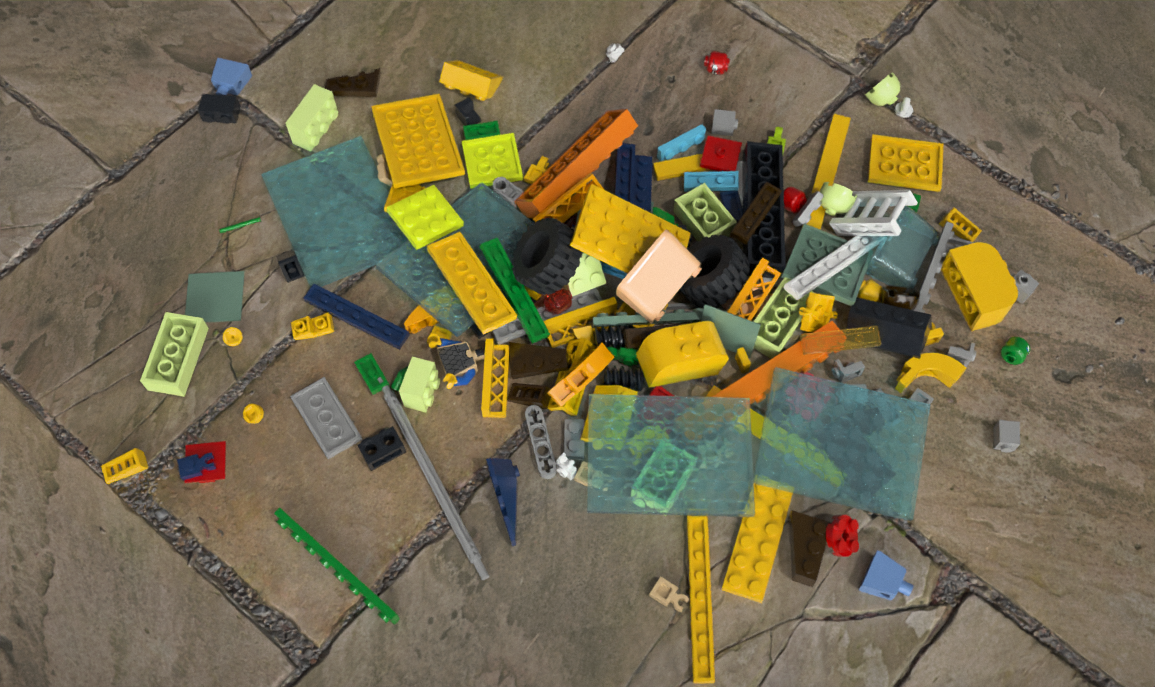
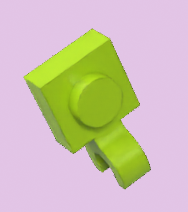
(777, 138)

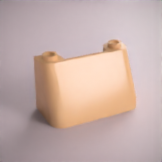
(658, 277)

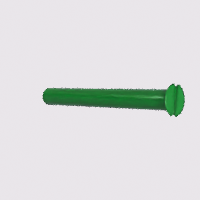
(242, 224)

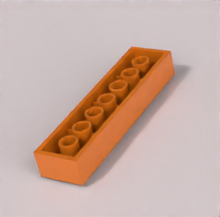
(577, 161)

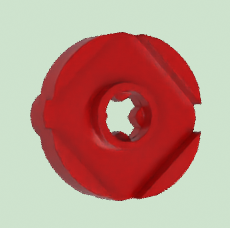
(843, 535)

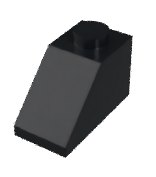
(290, 266)

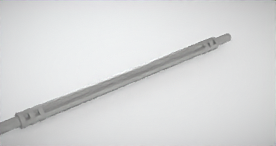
(434, 481)

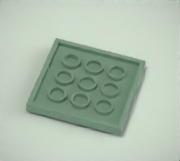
(814, 246)

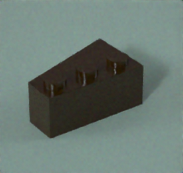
(807, 546)

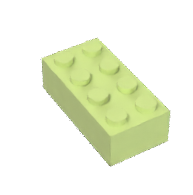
(778, 321)
(174, 354)

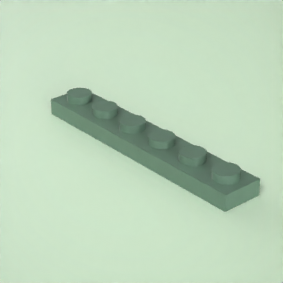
(622, 318)

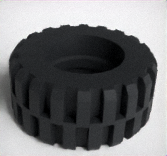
(545, 257)
(728, 274)

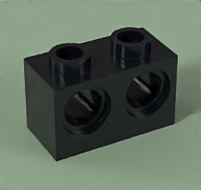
(384, 452)

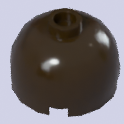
(900, 297)

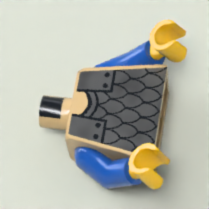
(456, 360)

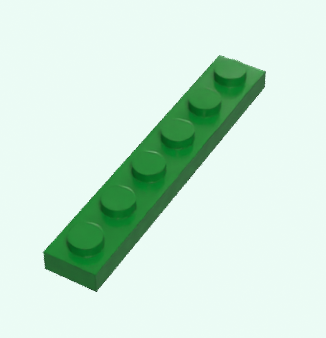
(514, 291)

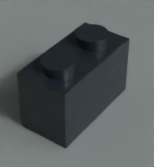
(219, 108)

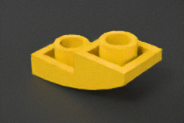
(310, 328)

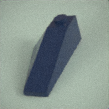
(505, 484)

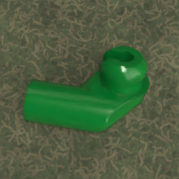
(399, 379)

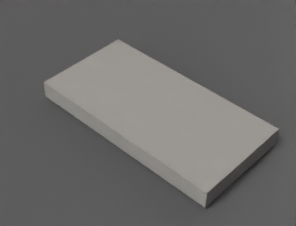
(326, 418)

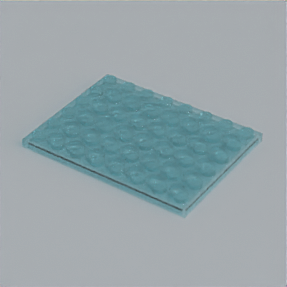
(334, 211)
(420, 278)
(842, 444)
(670, 455)

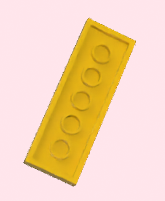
(471, 282)
(757, 544)

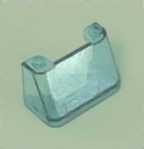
(901, 256)

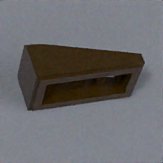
(541, 397)

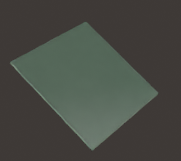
(215, 296)
(733, 330)

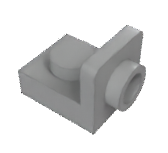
(962, 355)
(847, 372)

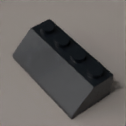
(899, 328)

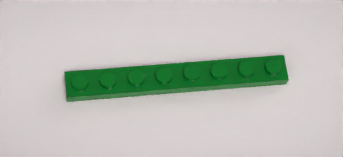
(341, 572)

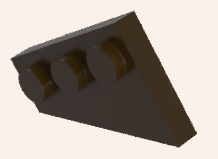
(356, 86)
(535, 360)

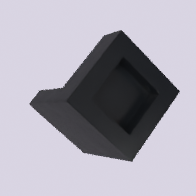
(466, 112)

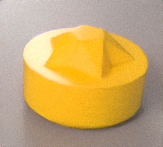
(232, 336)
(253, 413)

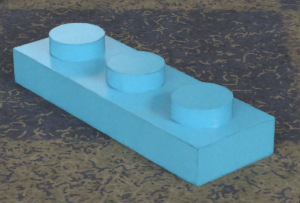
(681, 143)
(714, 180)

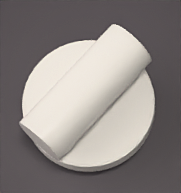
(614, 52)
(904, 108)

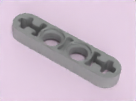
(540, 441)

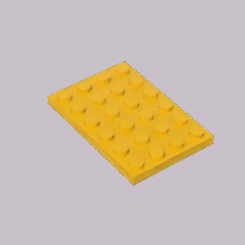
(417, 141)
(618, 229)

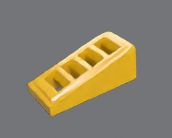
(958, 217)
(137, 464)

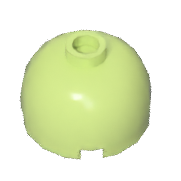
(885, 91)
(836, 199)

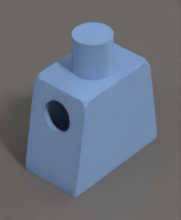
(230, 77)
(885, 578)

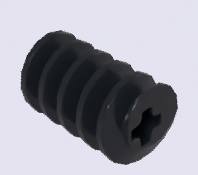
(610, 336)
(624, 378)

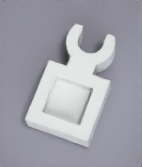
(565, 467)

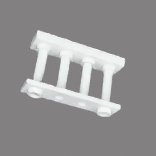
(878, 224)

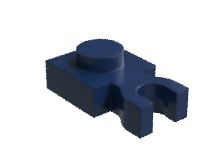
(193, 465)

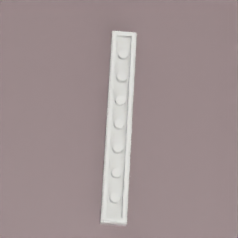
(831, 265)

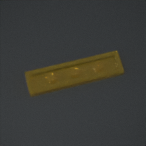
(840, 340)

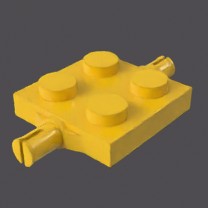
(817, 311)

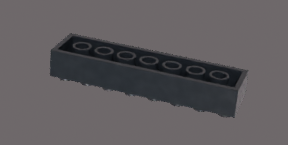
(760, 165)

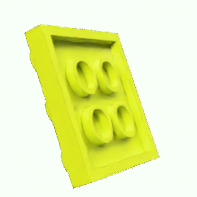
(492, 158)
(425, 217)

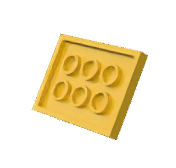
(905, 163)

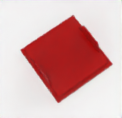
(219, 451)

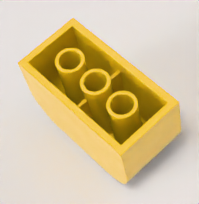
(980, 284)
(682, 354)

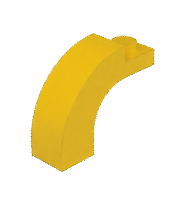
(930, 364)

